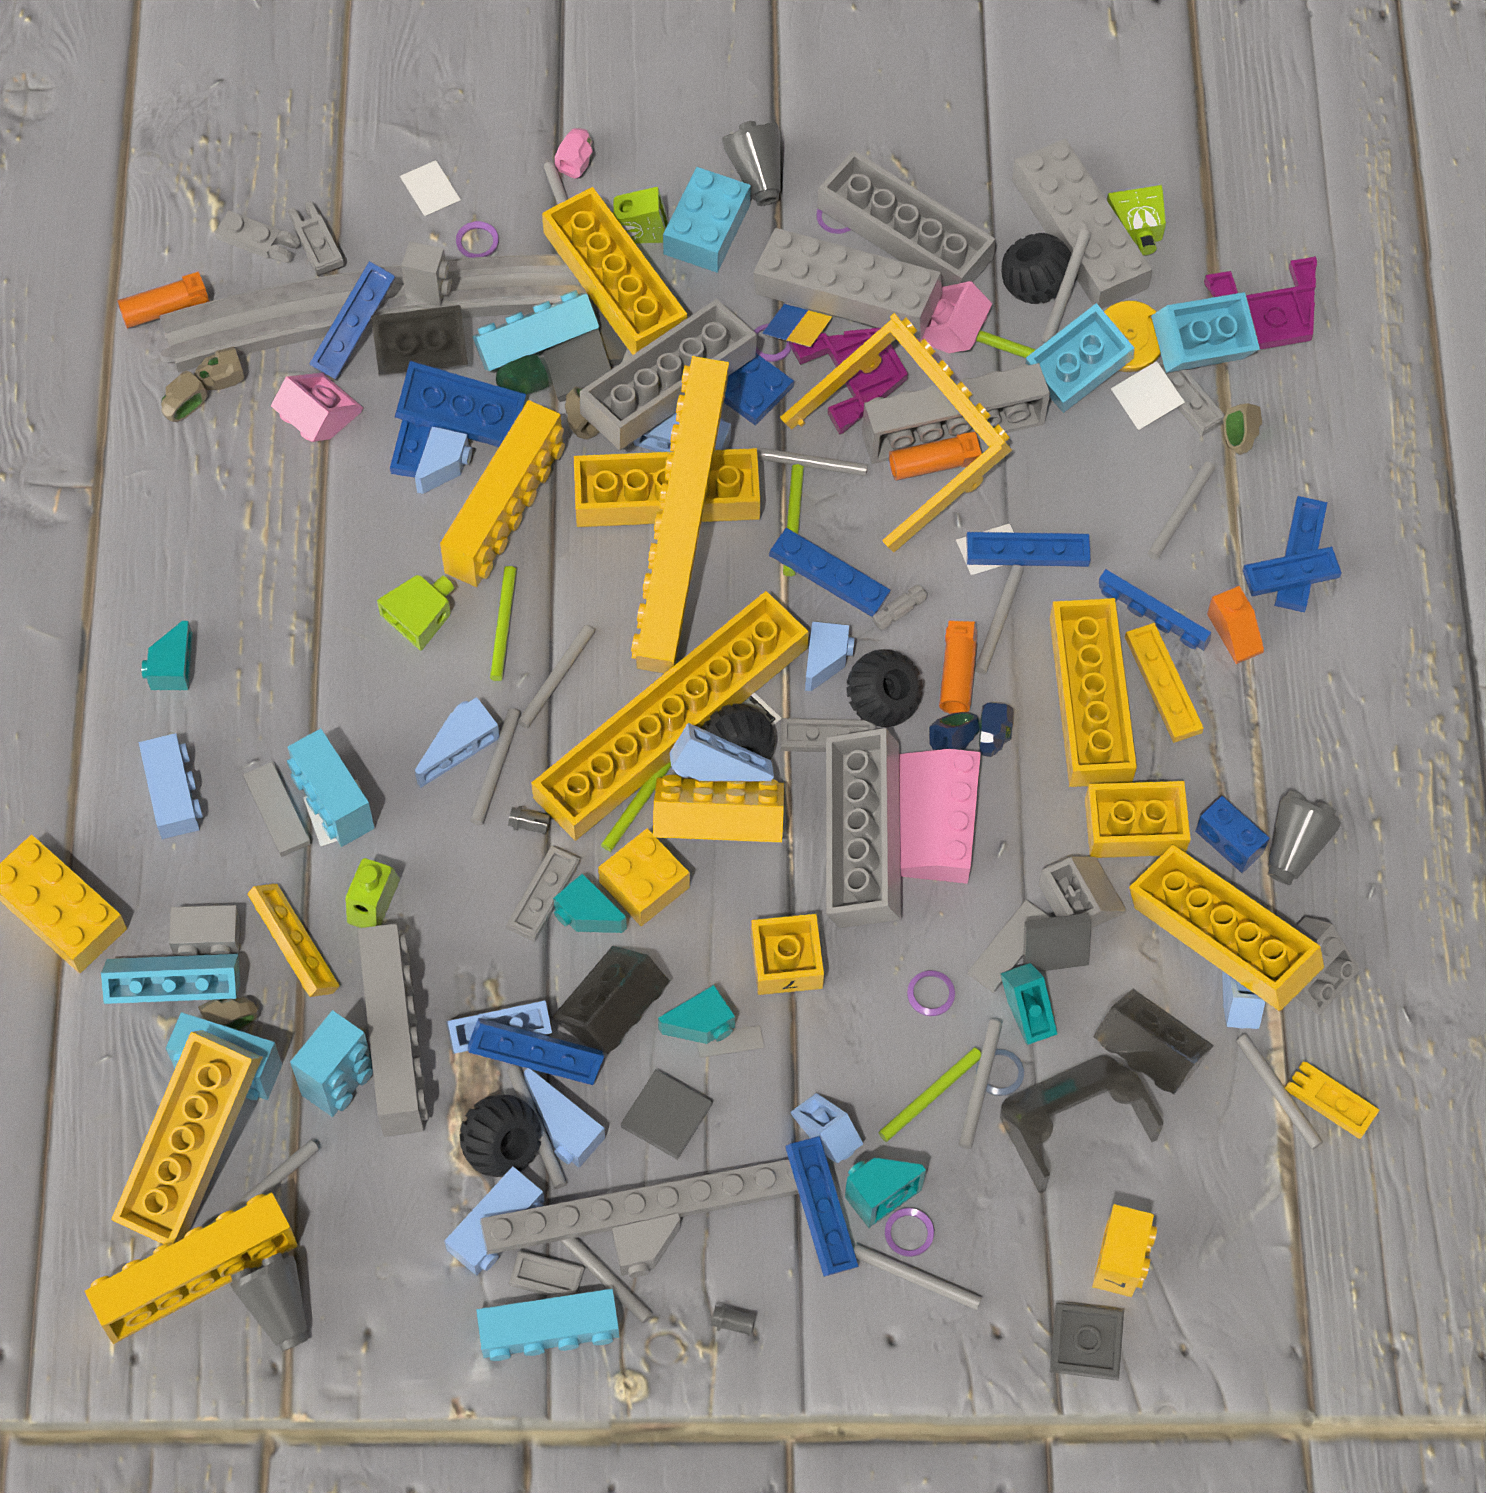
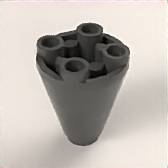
(756, 158)
(1299, 836)
(274, 1299)

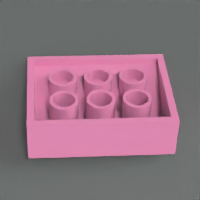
(937, 813)

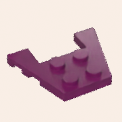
(1281, 314)
(862, 385)

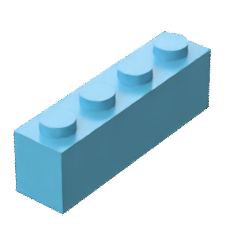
(536, 330)
(170, 978)
(547, 1324)

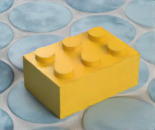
(1136, 818)

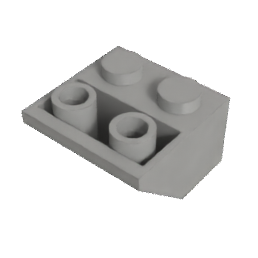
(1080, 887)
(1338, 965)

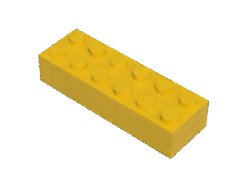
(612, 269)
(628, 487)
(502, 494)
(1092, 692)
(1227, 927)
(186, 1137)
(190, 1267)

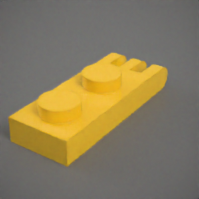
(1332, 1100)

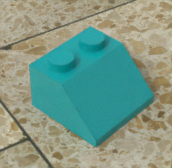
(881, 1187)

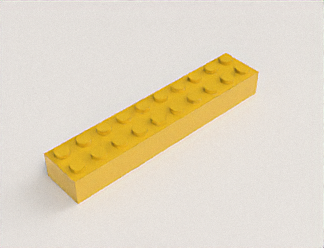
(682, 515)
(641, 734)

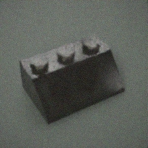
(420, 336)
(611, 998)
(1152, 1041)

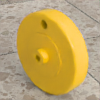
(1136, 324)

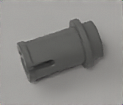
(528, 820)
(732, 1320)

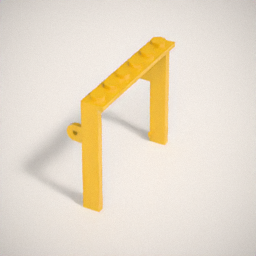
(867, 359)

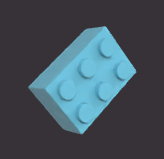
(706, 219)
(1205, 332)
(1081, 357)
(329, 788)
(332, 1064)
(268, 1068)

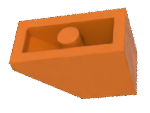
(1236, 624)

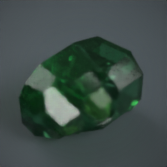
(523, 375)

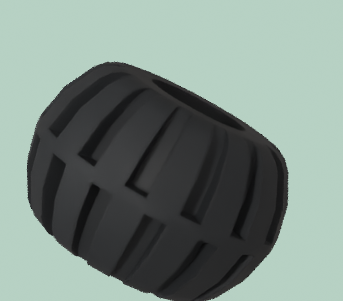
(1035, 267)
(884, 688)
(743, 727)
(500, 1135)

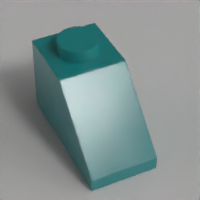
(170, 660)
(587, 909)
(1029, 1003)
(699, 1019)

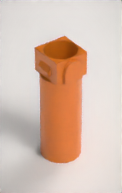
(163, 300)
(934, 456)
(958, 666)

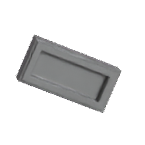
(545, 1275)

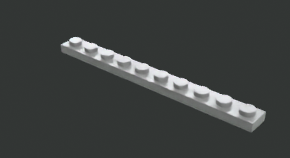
(625, 1207)

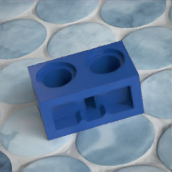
(1232, 834)

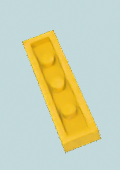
(1164, 682)
(293, 940)

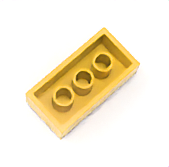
(718, 809)
(58, 904)

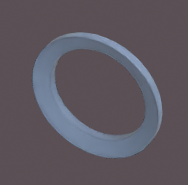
(1006, 1091)

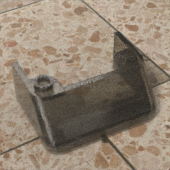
(1029, 1111)

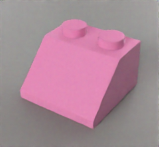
(957, 318)
(315, 406)

